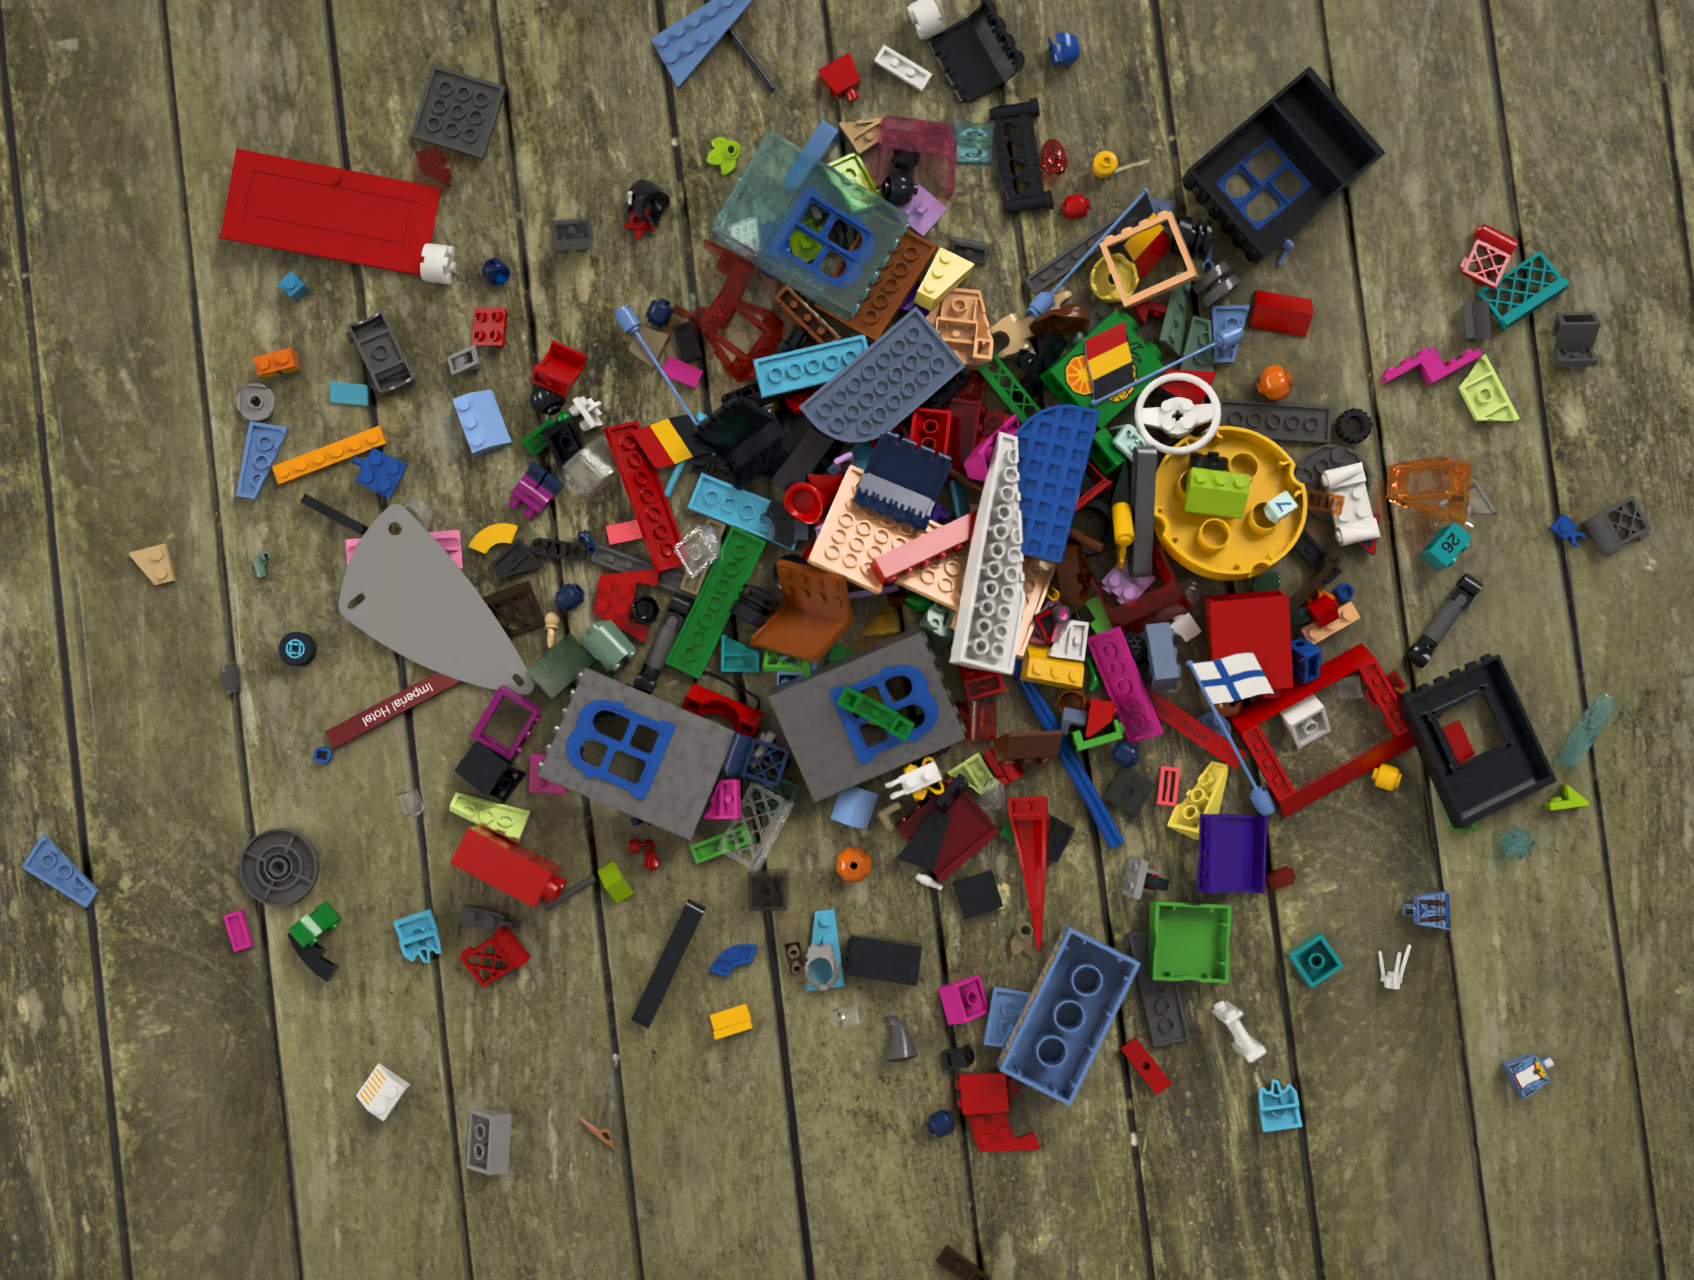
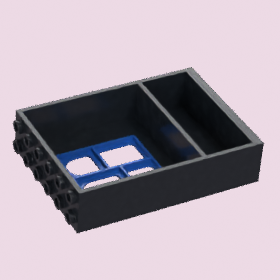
(1312, 138)

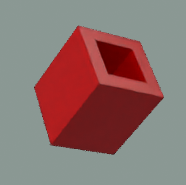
(1323, 611)

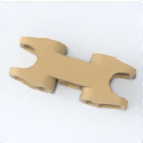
(1018, 330)

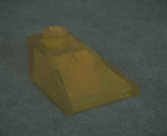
(883, 623)

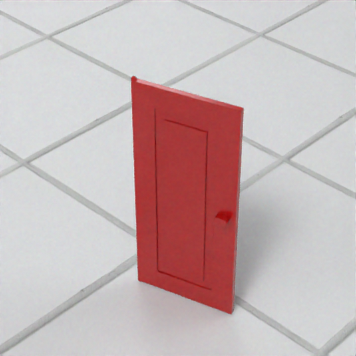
(329, 212)

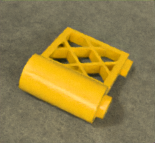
(1122, 530)

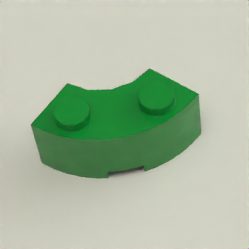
(311, 926)

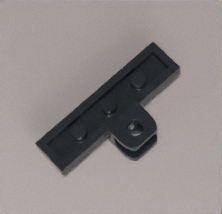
(1035, 364)

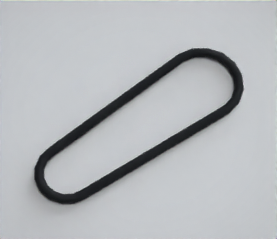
(728, 682)

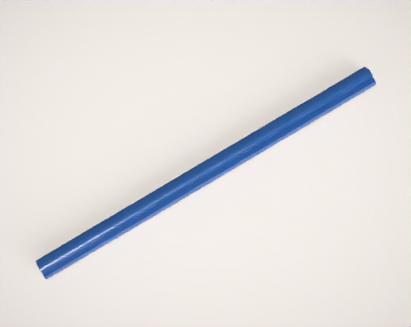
(1070, 760)

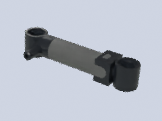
(1456, 602)
(662, 645)

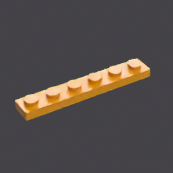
(329, 455)

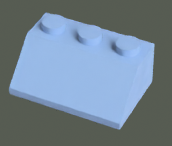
(482, 421)

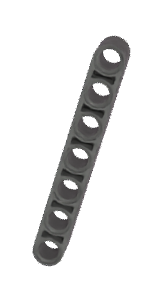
(1142, 509)

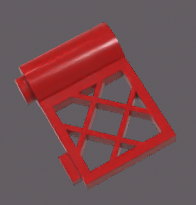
(1492, 242)
(507, 947)

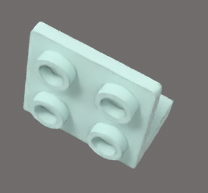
(1126, 439)

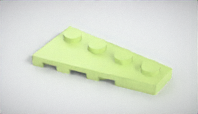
(496, 817)

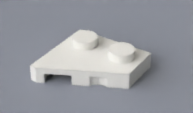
(1071, 641)

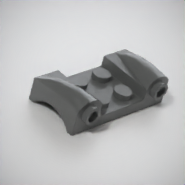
(381, 354)

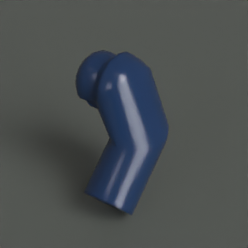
(590, 542)

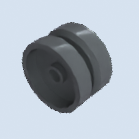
(1217, 286)

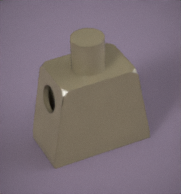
(655, 341)

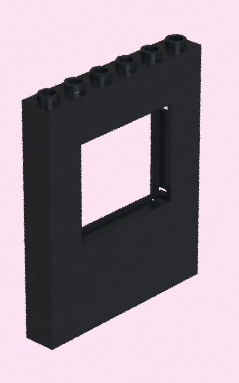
(1493, 777)

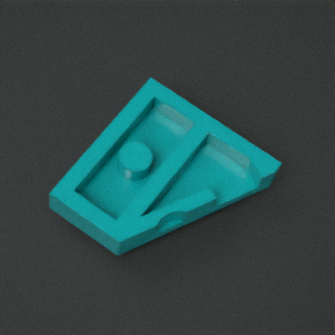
(738, 657)

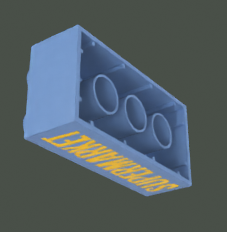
(1067, 1014)

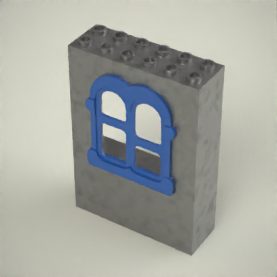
(828, 736)
(676, 772)

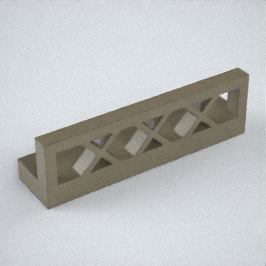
(885, 811)

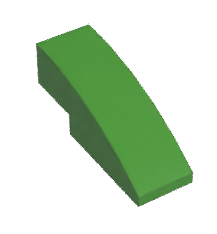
(1100, 619)
(708, 848)

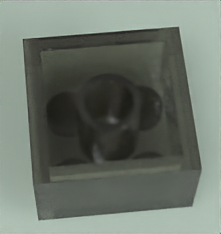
(768, 890)

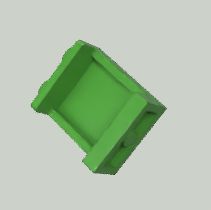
(1080, 744)

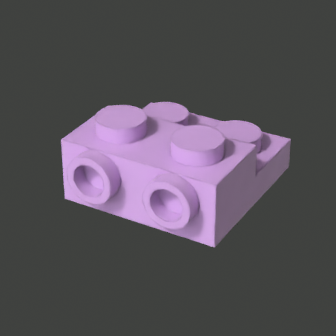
(1124, 586)

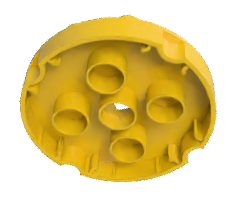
(1224, 545)

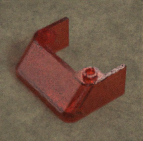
(739, 275)

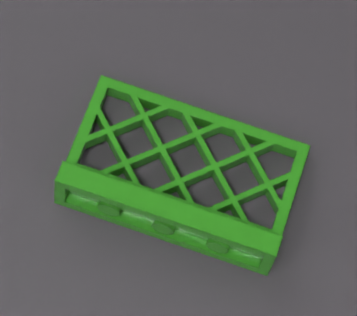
(784, 666)

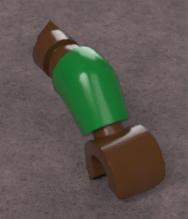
(913, 600)

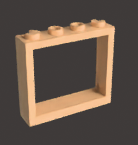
(1162, 287)

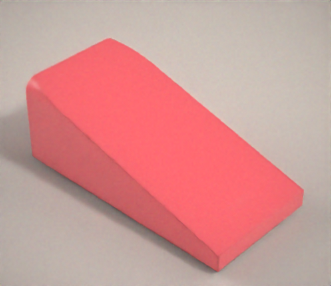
(624, 532)

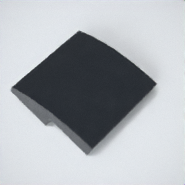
(977, 894)

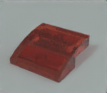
(978, 719)

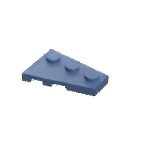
(1224, 317)
(1002, 1014)

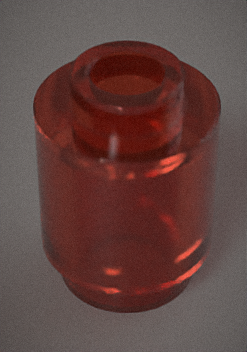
(1280, 877)

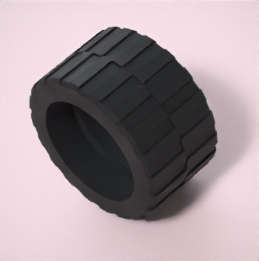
(1105, 513)

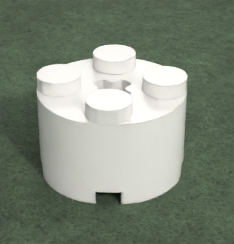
(927, 17)
(438, 263)

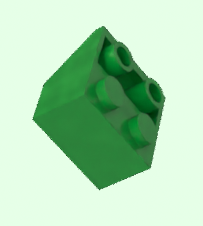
(1105, 453)

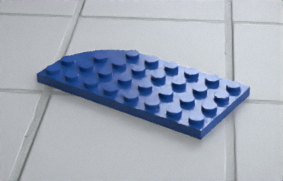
(1051, 469)

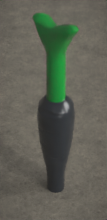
(1095, 680)

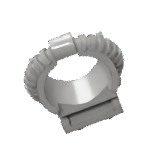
(816, 952)

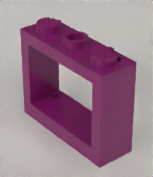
(479, 734)

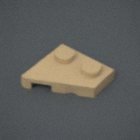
(862, 133)
(155, 563)

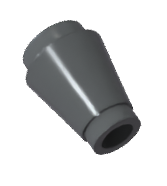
(230, 678)

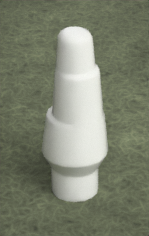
(928, 881)

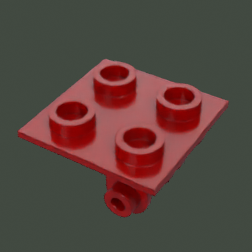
(489, 327)

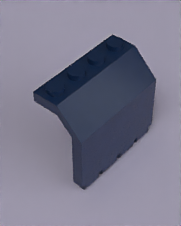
(902, 480)

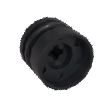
(1195, 237)
(754, 606)

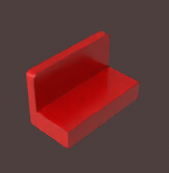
(1458, 741)

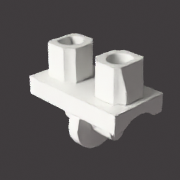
(589, 411)

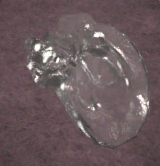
(992, 795)

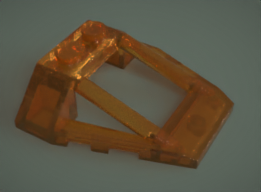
(1457, 492)

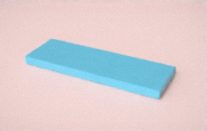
(806, 366)
(733, 507)

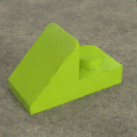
(1569, 799)

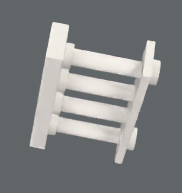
(1243, 1043)

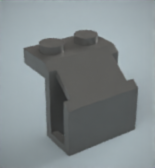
(1575, 339)

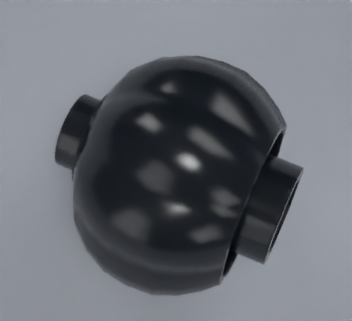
(899, 188)
(546, 401)

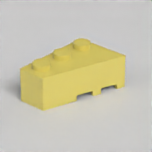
(942, 277)

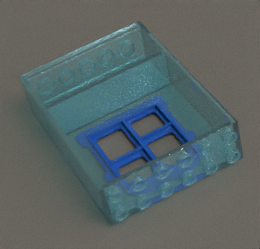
(769, 208)

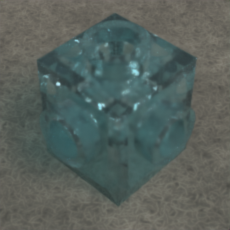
(1517, 843)

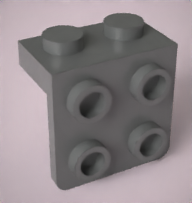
(572, 235)

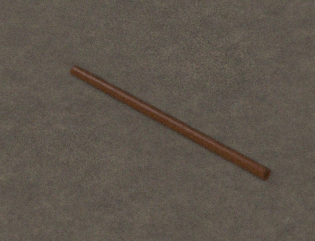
(978, 487)

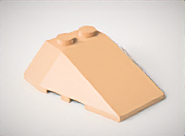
(964, 326)

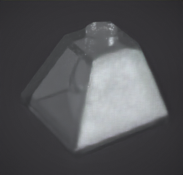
(1478, 507)
(698, 549)

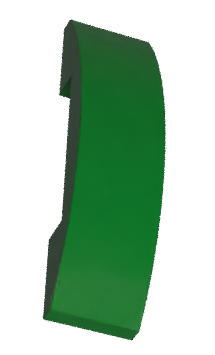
(875, 712)

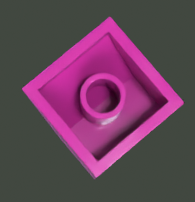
(963, 1000)

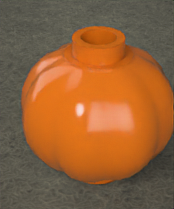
(1275, 383)
(851, 855)

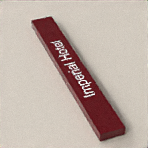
(389, 708)

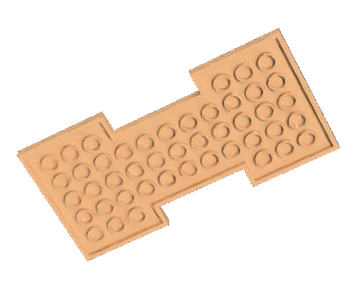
(858, 535)

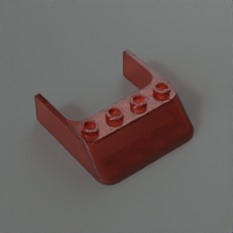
(1149, 608)

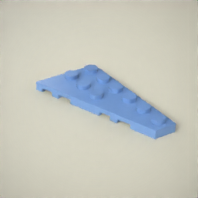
(696, 35)

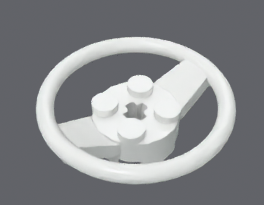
(1191, 415)

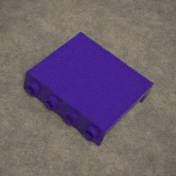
(1232, 853)

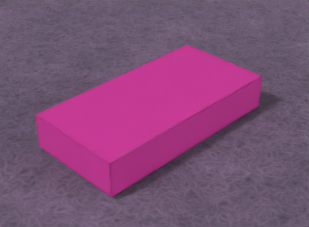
(682, 372)
(238, 930)

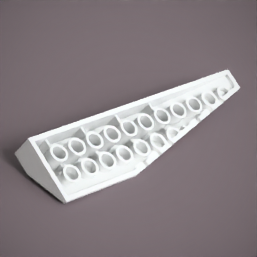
(993, 578)

